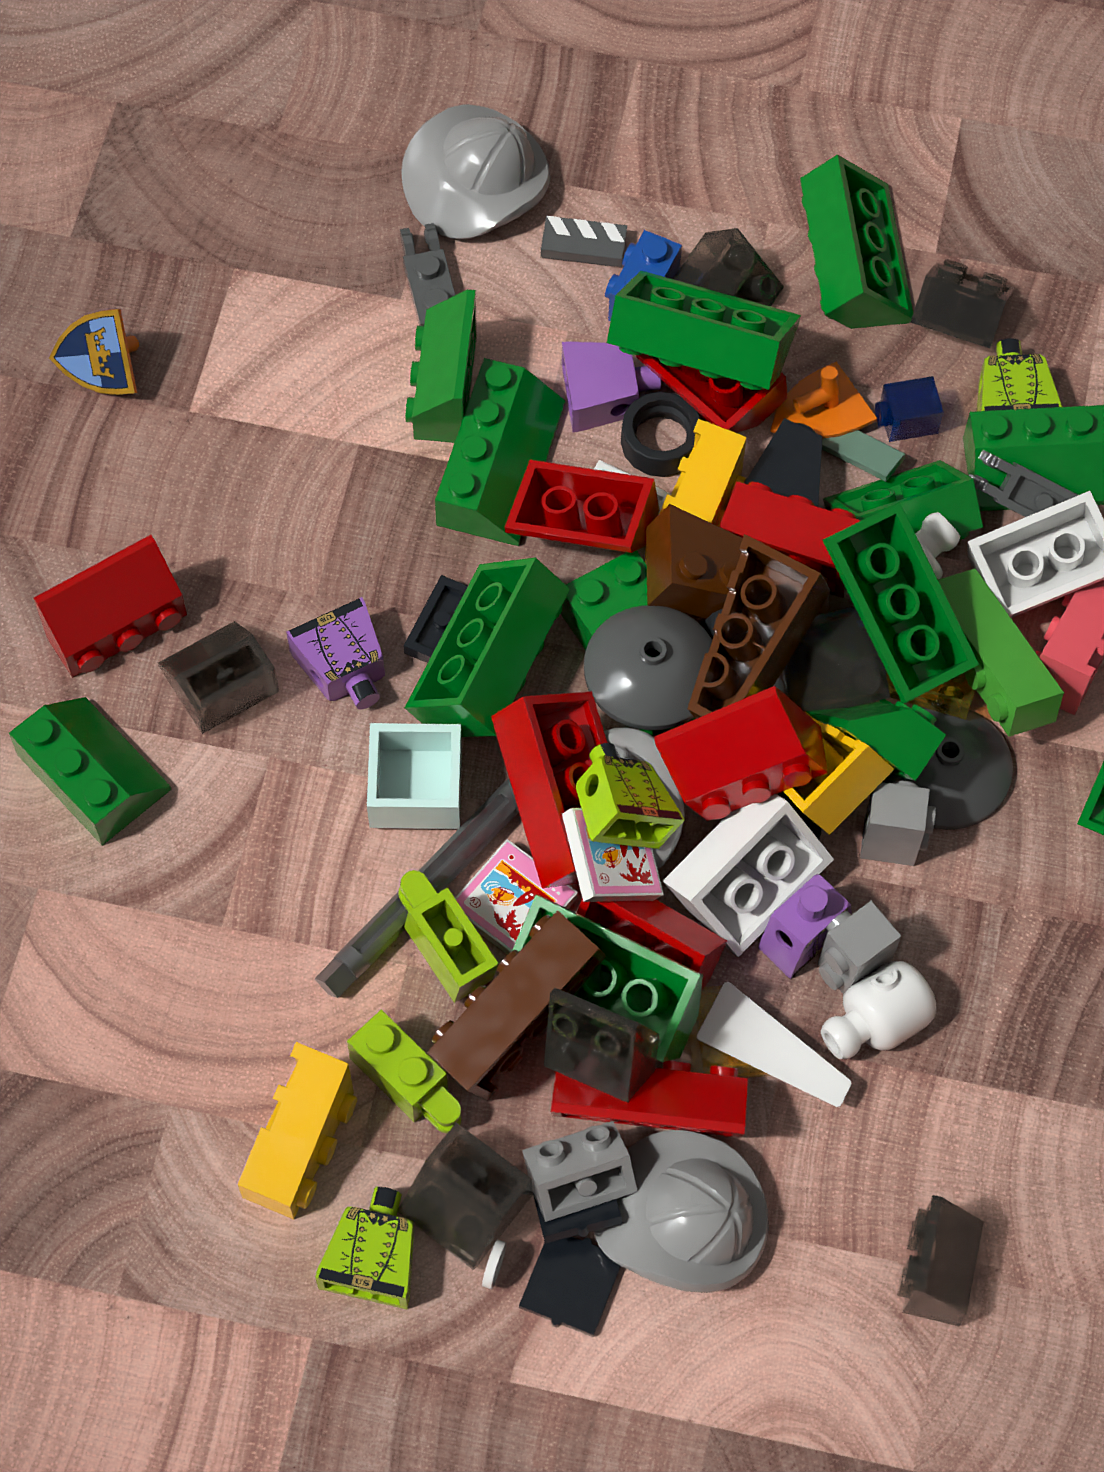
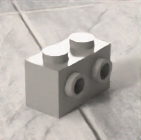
(897, 823)
(856, 946)
(579, 1170)

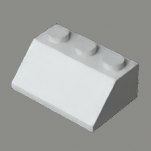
(1042, 555)
(748, 870)

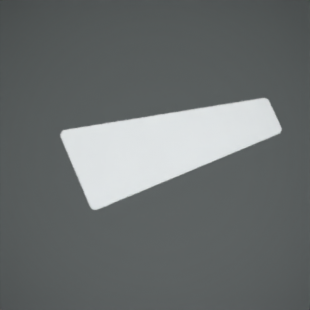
(755, 1037)

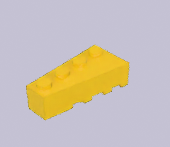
(851, 777)

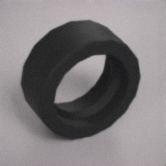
(657, 406)

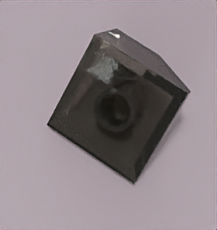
(835, 664)

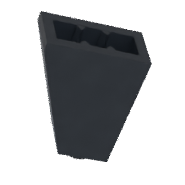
(791, 462)

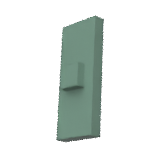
(865, 453)

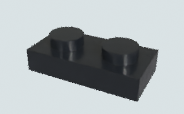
(434, 618)

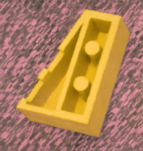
(709, 473)
(299, 1133)

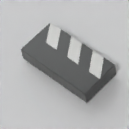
(583, 241)

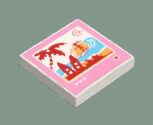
(609, 869)
(503, 893)

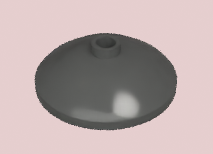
(642, 688)
(971, 783)

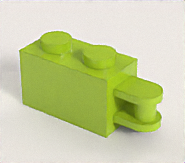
(445, 936)
(404, 1072)

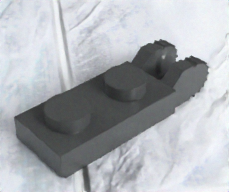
(426, 272)
(1022, 488)

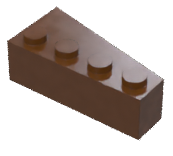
(691, 563)
(759, 627)
(514, 1005)

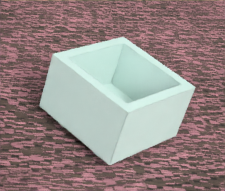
(414, 776)

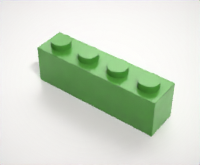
(1009, 672)

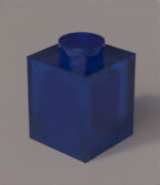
(909, 409)

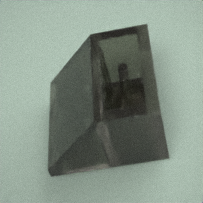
(731, 266)
(963, 303)
(220, 675)
(598, 1046)
(466, 1196)
(943, 1264)

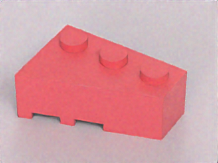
(1076, 644)

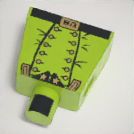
(1015, 380)
(625, 801)
(371, 1253)

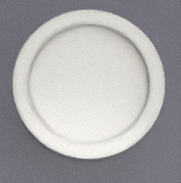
(494, 1264)

